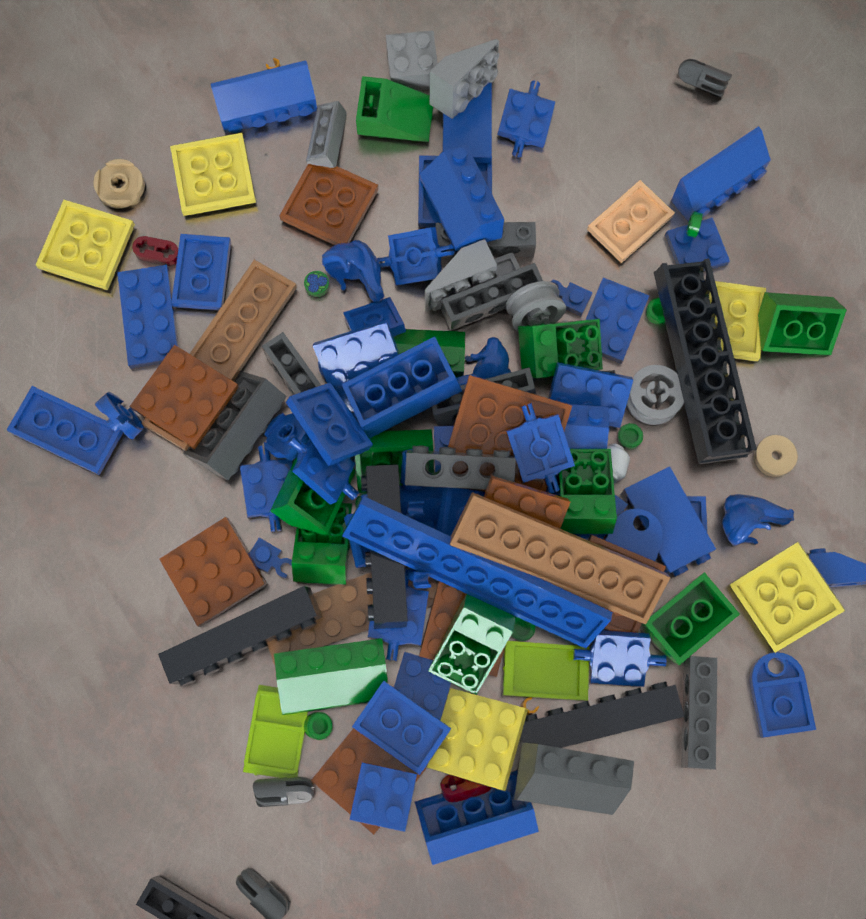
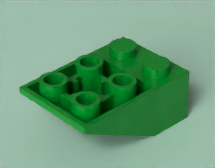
(393, 111)
(561, 342)
(590, 492)
(320, 556)
(472, 644)

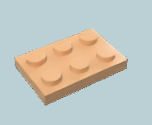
(630, 221)

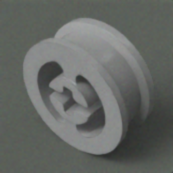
(535, 304)
(667, 388)

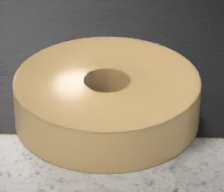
(783, 447)

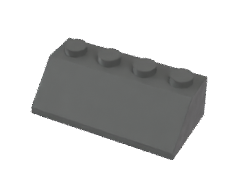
(238, 425)
(572, 778)

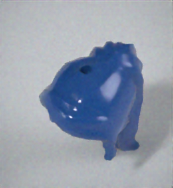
(354, 262)
(492, 361)
(747, 512)

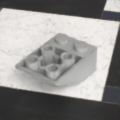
(463, 77)
(466, 269)

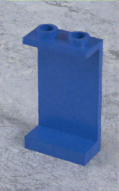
(683, 532)

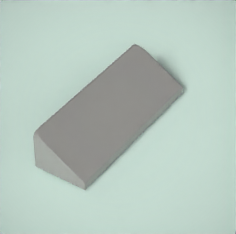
(326, 135)

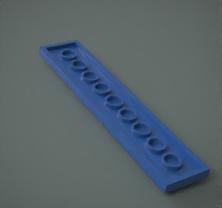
(489, 581)

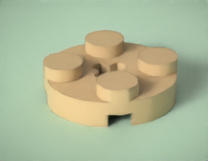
(110, 174)

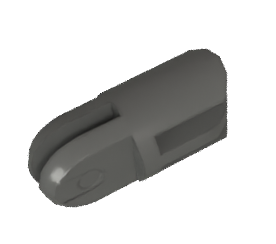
(704, 76)
(282, 791)
(263, 895)

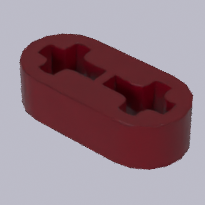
(158, 246)
(464, 787)

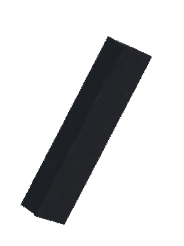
(702, 363)

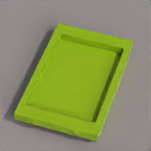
(544, 671)
(274, 738)

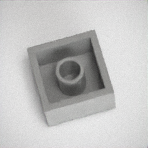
(411, 58)

